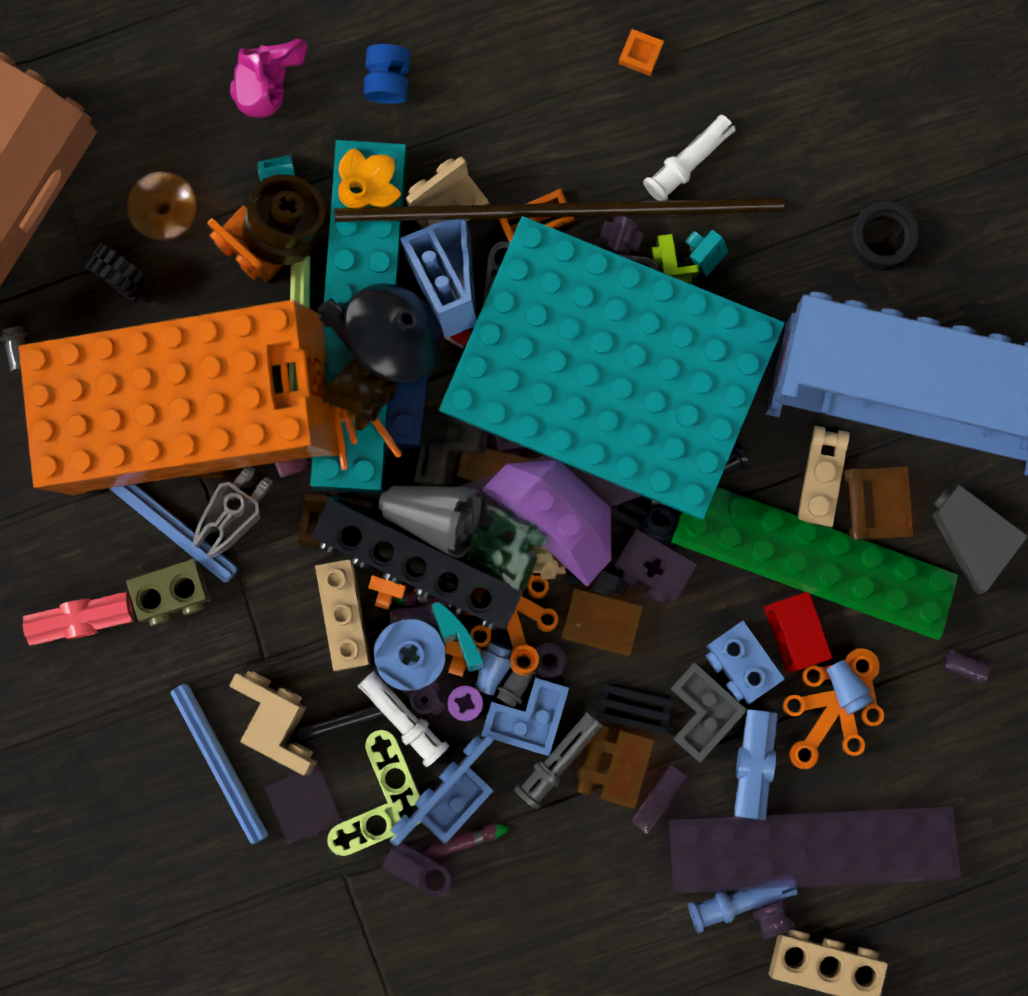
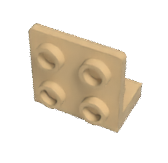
(447, 188)

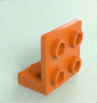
(230, 241)

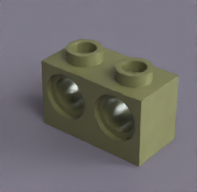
(167, 583)

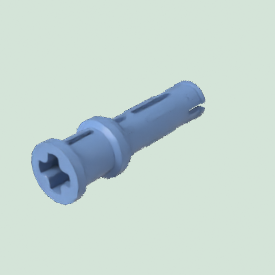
(725, 907)

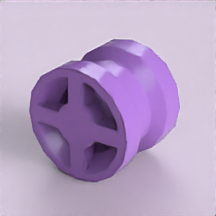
(469, 701)

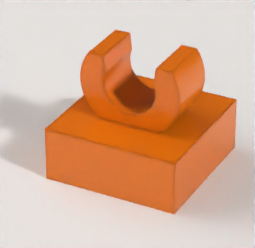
(386, 589)
(458, 662)

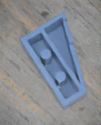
(444, 271)

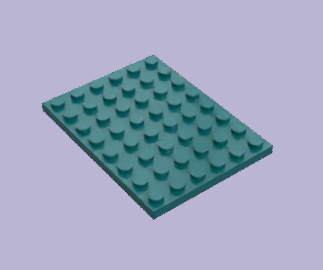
(612, 367)

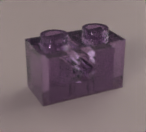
(674, 566)

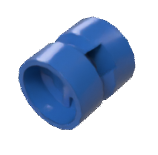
(387, 70)

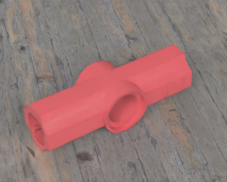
(78, 618)

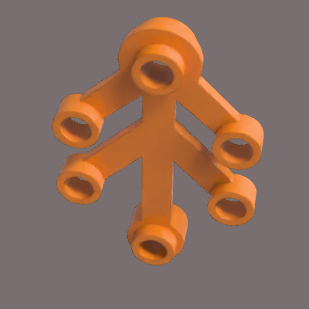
(514, 628)
(833, 709)

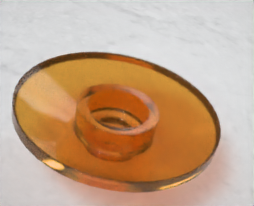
(154, 191)

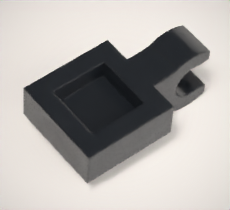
(603, 583)

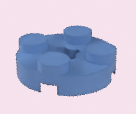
(389, 659)

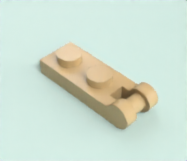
(822, 477)

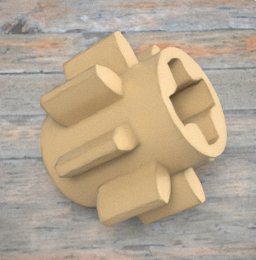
(546, 563)

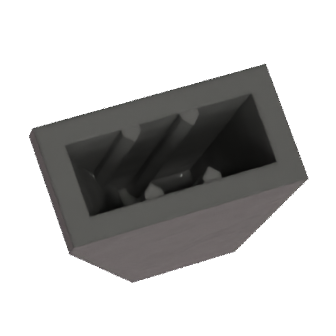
(976, 536)

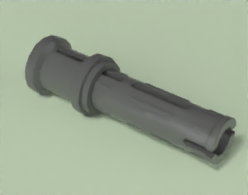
(548, 773)

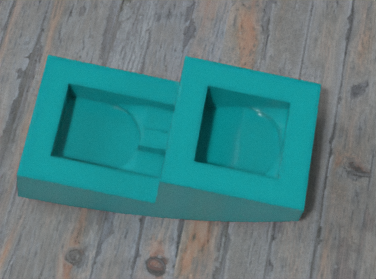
(451, 630)

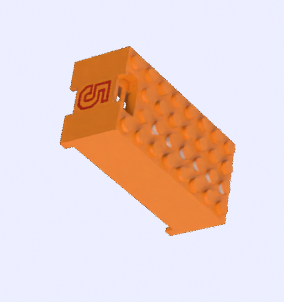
(176, 398)

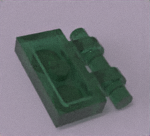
(502, 557)

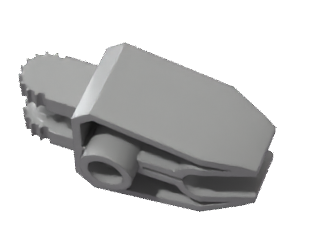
(231, 512)

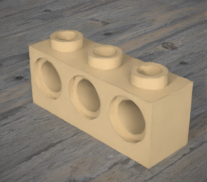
(343, 615)
(808, 972)

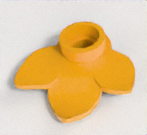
(370, 176)

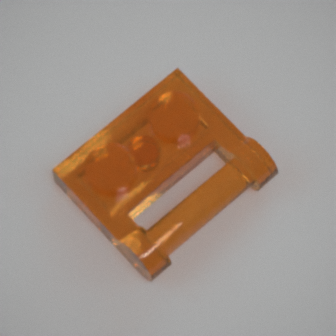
(890, 503)

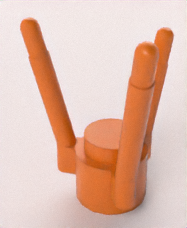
(341, 415)

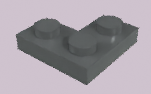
(714, 711)

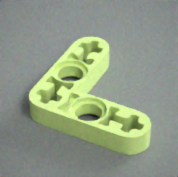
(388, 811)

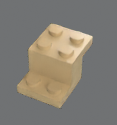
(274, 722)

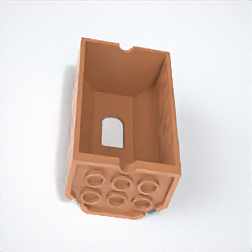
(38, 152)

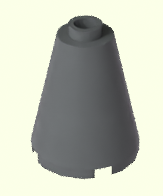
(434, 514)

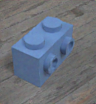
(744, 663)

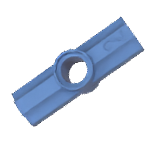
(755, 764)

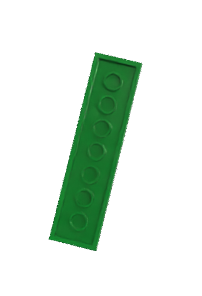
(821, 562)

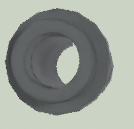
(13, 338)
(514, 687)

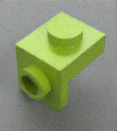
(665, 258)

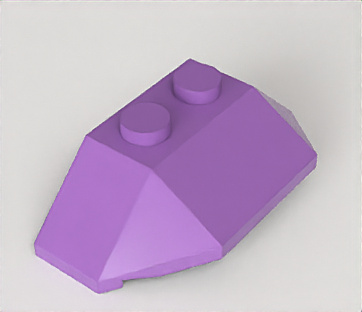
(562, 509)

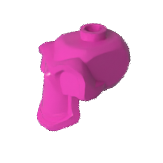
(261, 75)

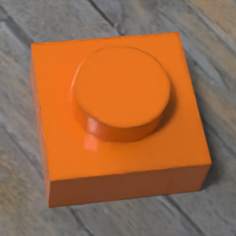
(641, 52)

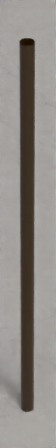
(540, 210)

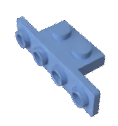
(452, 801)

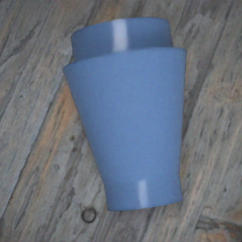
(495, 666)
(849, 688)

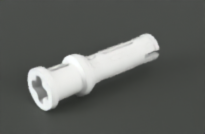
(678, 168)
(414, 731)

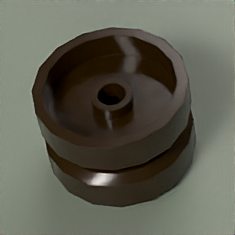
(283, 219)

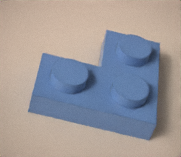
(534, 727)

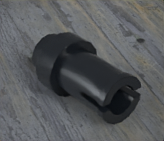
(333, 316)

